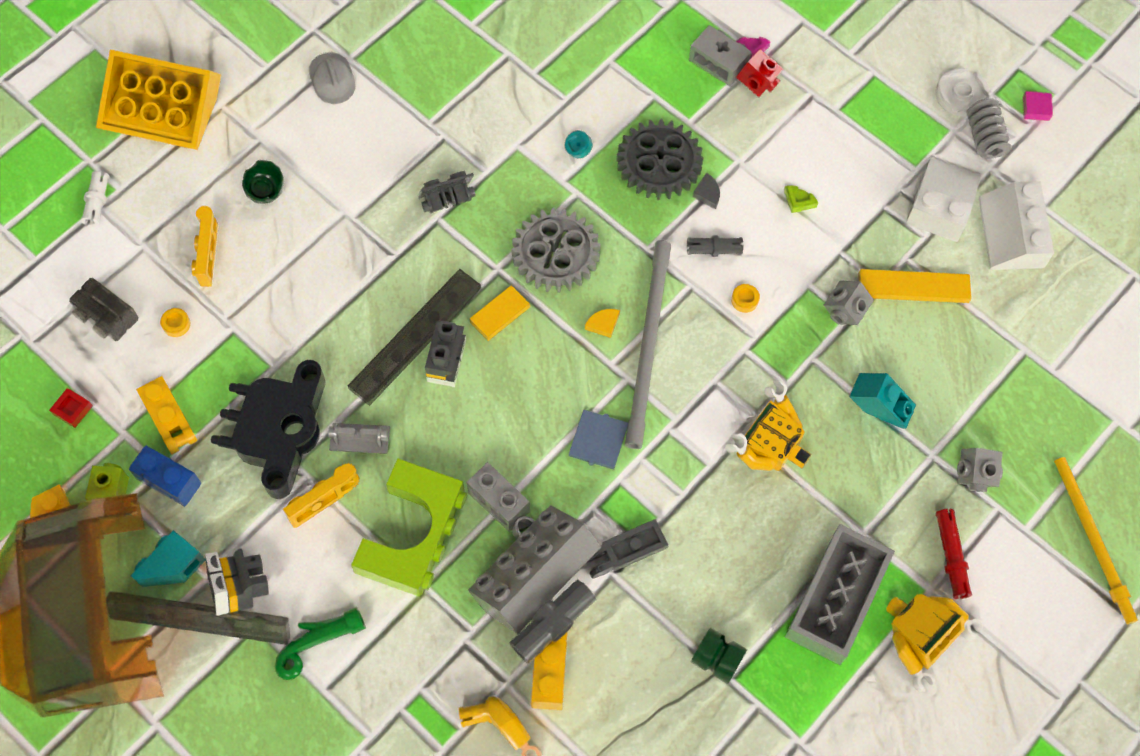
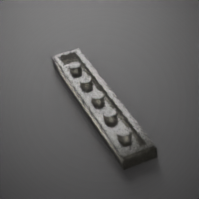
(413, 337)
(197, 618)

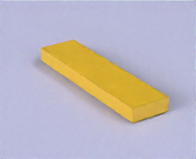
(916, 285)

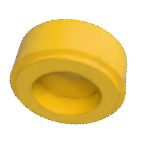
(745, 298)
(175, 322)

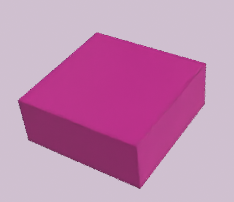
(1037, 106)

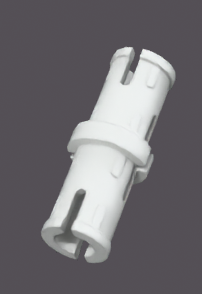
(95, 198)

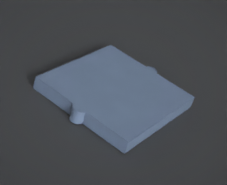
(598, 439)

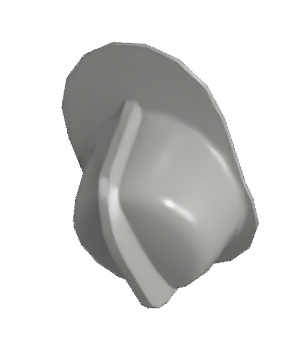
(332, 78)

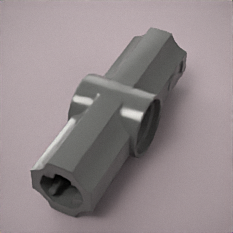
(552, 621)

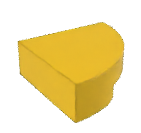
(603, 322)

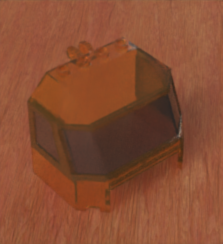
(56, 613)

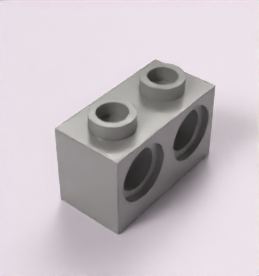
(498, 496)

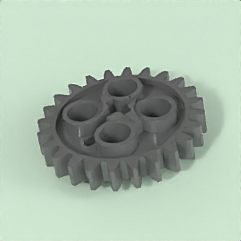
(659, 159)

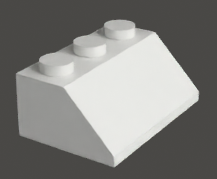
(1016, 226)

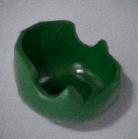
(263, 182)

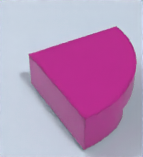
(755, 44)

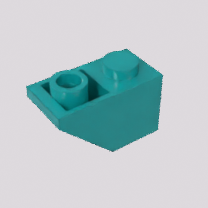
(883, 398)
(169, 563)

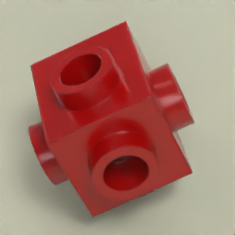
(760, 73)

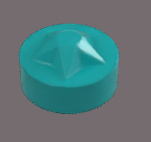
(578, 144)

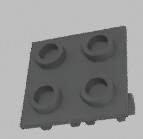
(457, 182)

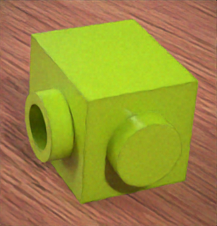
(106, 481)

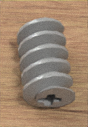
(988, 129)

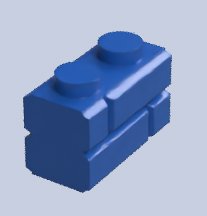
(165, 475)

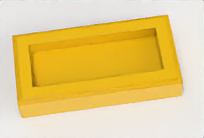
(499, 312)

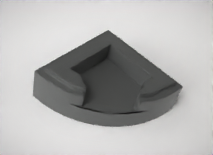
(708, 191)

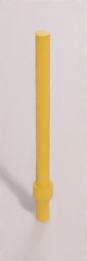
(1118, 592)

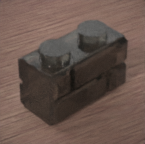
(103, 309)

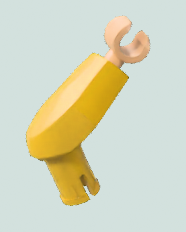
(503, 718)

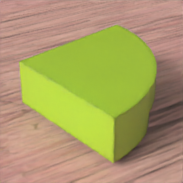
(799, 199)

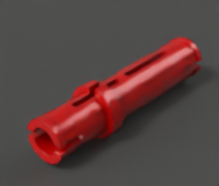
(956, 565)

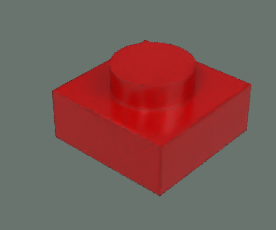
(71, 407)

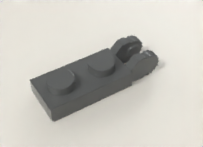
(629, 548)

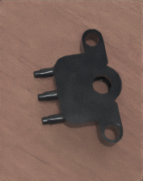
(264, 418)

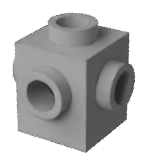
(848, 302)
(980, 468)

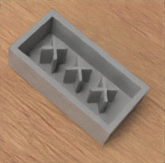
(534, 568)
(840, 594)

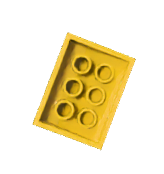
(157, 99)

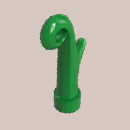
(320, 633)

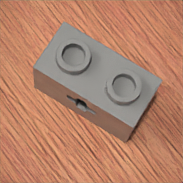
(719, 55)

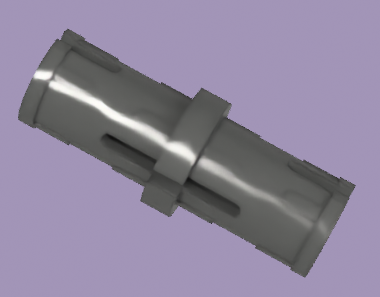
(715, 246)

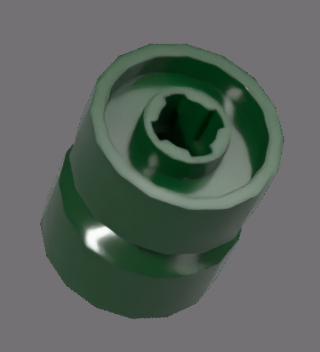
(719, 655)

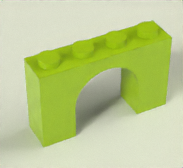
(412, 567)

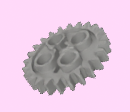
(578, 258)

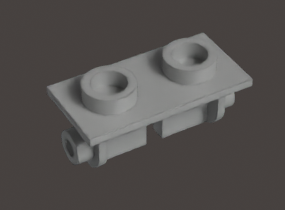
(359, 438)

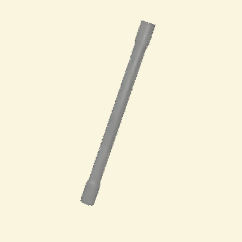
(636, 424)

